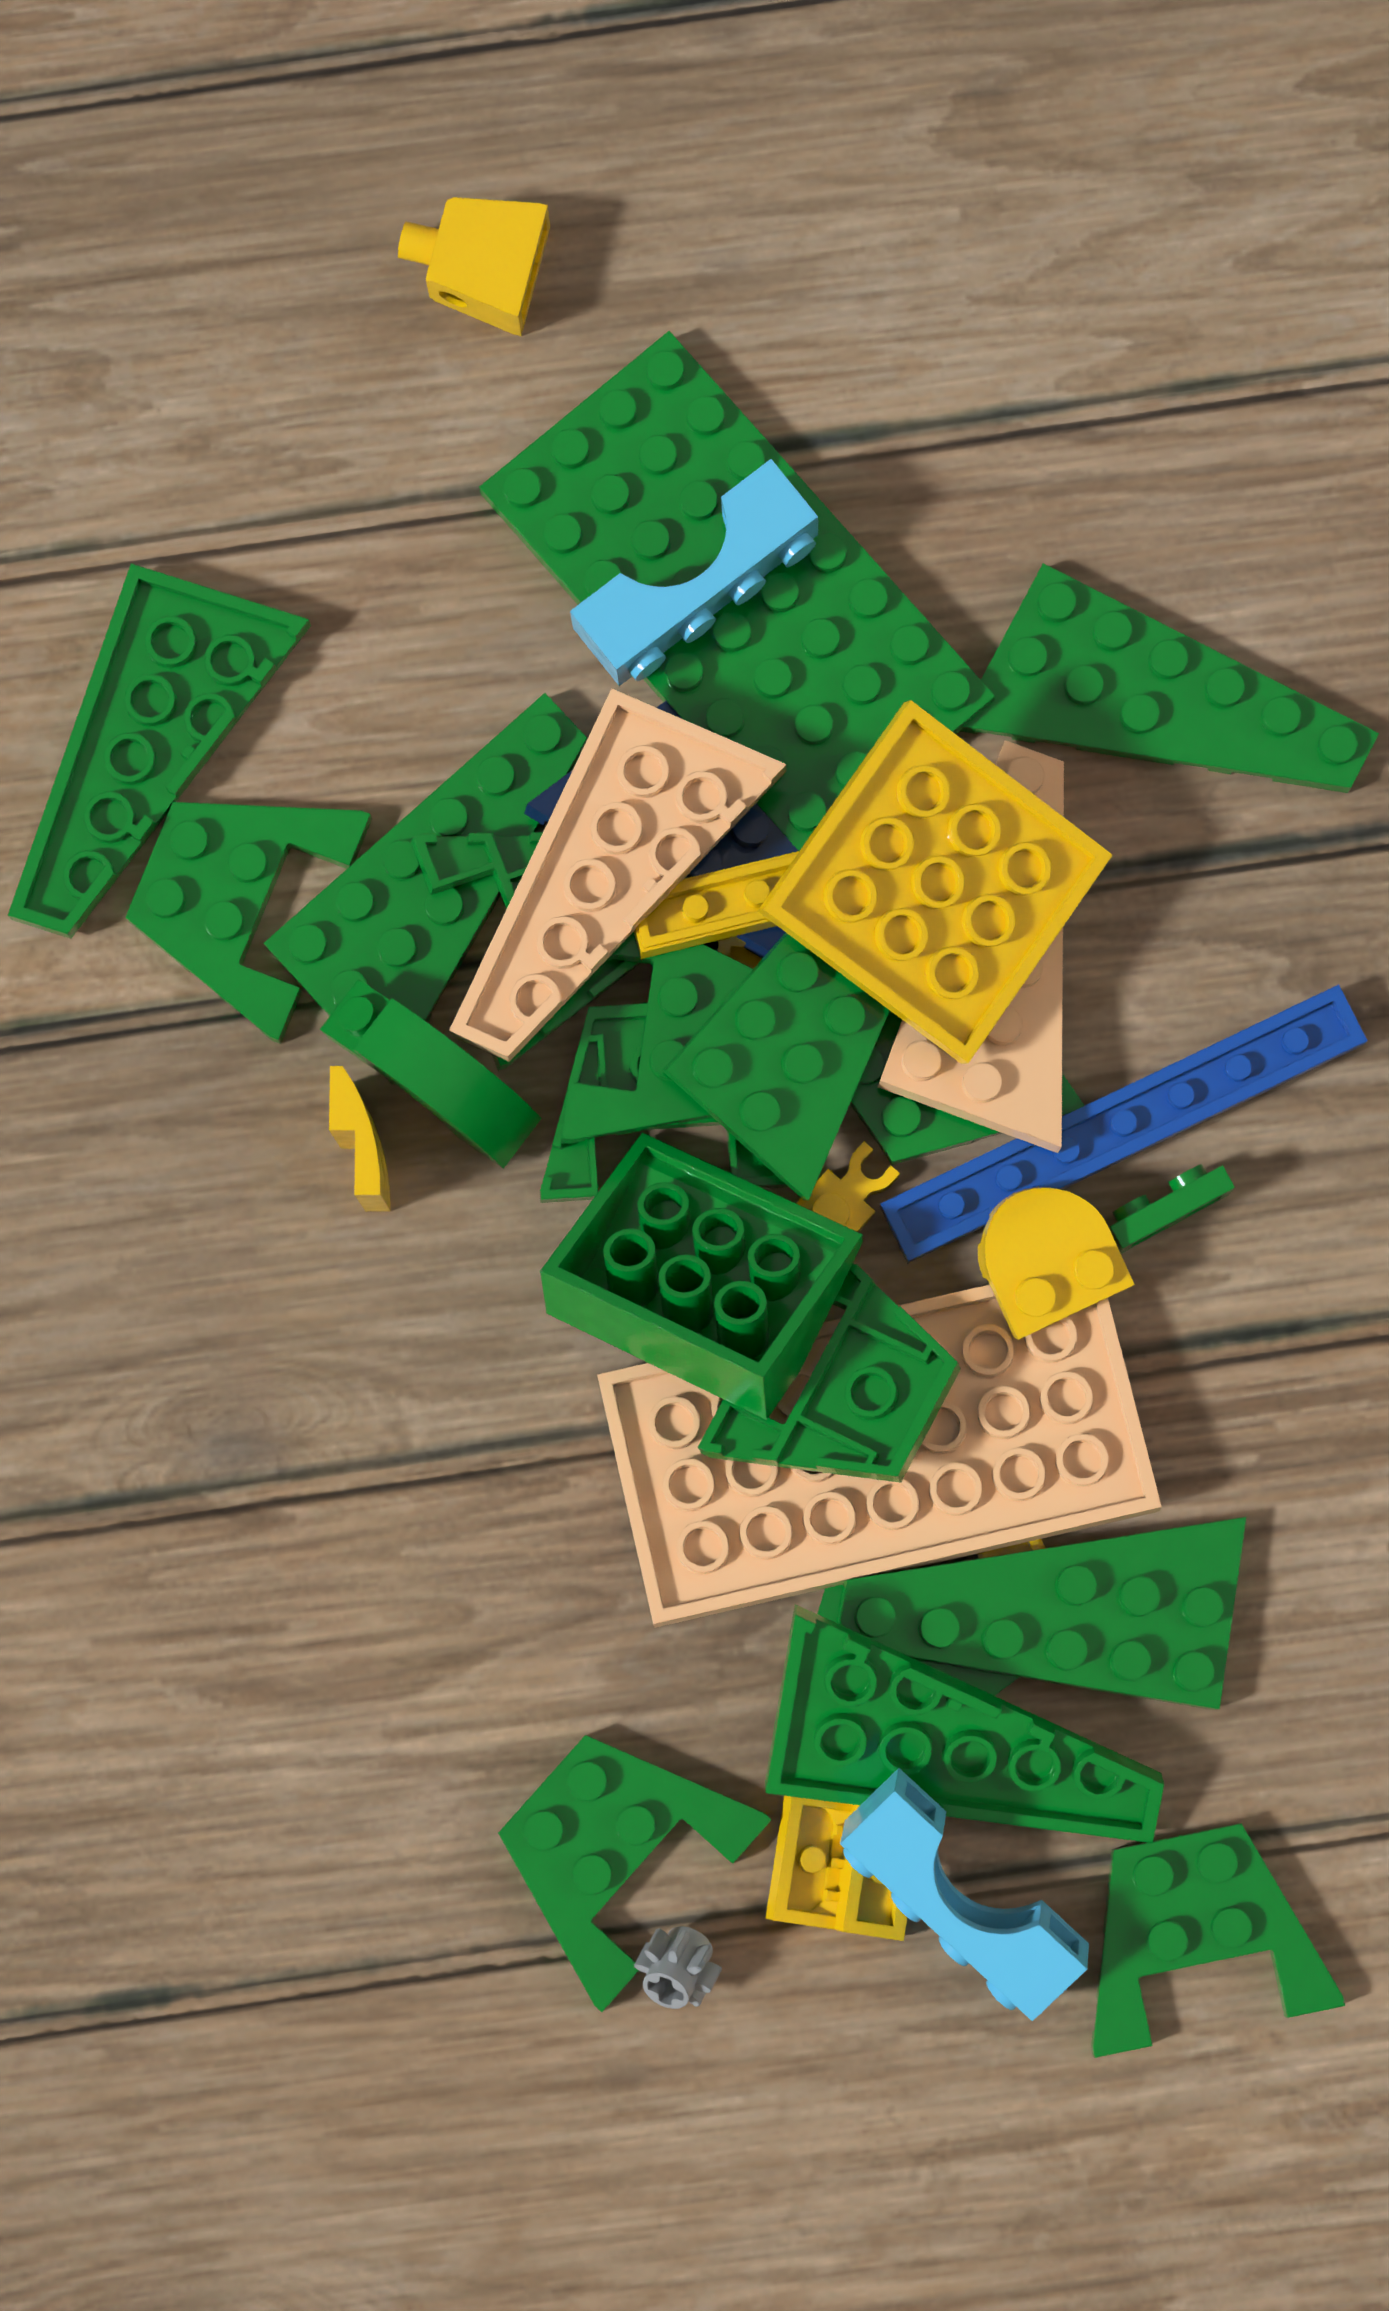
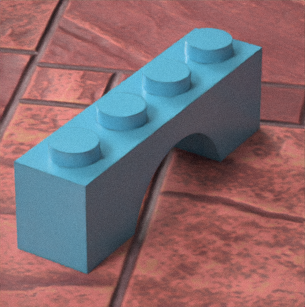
(636, 623)
(1020, 1951)

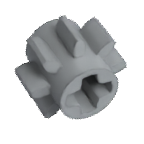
(677, 1967)

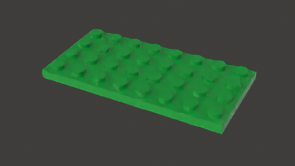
(796, 669)

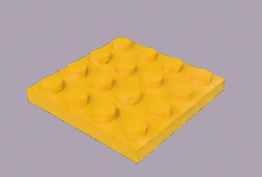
(935, 882)

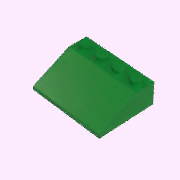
(700, 1274)

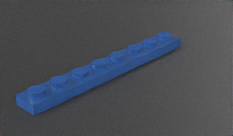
(1128, 1121)

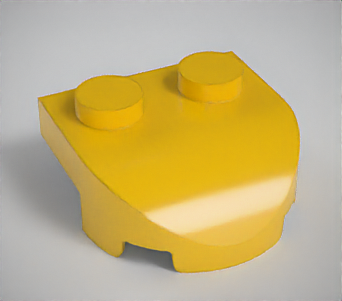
(1048, 1258)

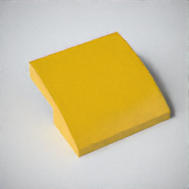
(355, 1129)
(816, 1882)

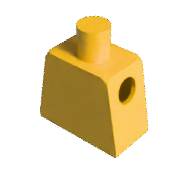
(482, 257)

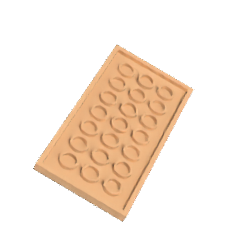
(1021, 1451)

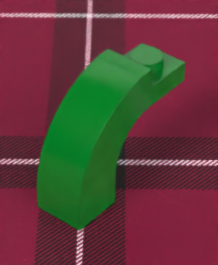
(432, 1071)

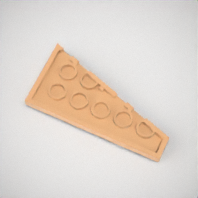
(624, 833)
(1018, 1069)

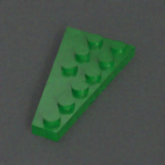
(1129, 687)
(157, 707)
(379, 913)
(783, 1060)
(1098, 1615)
(864, 1710)

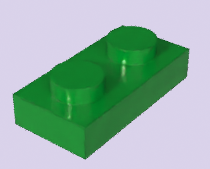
(1191, 1193)

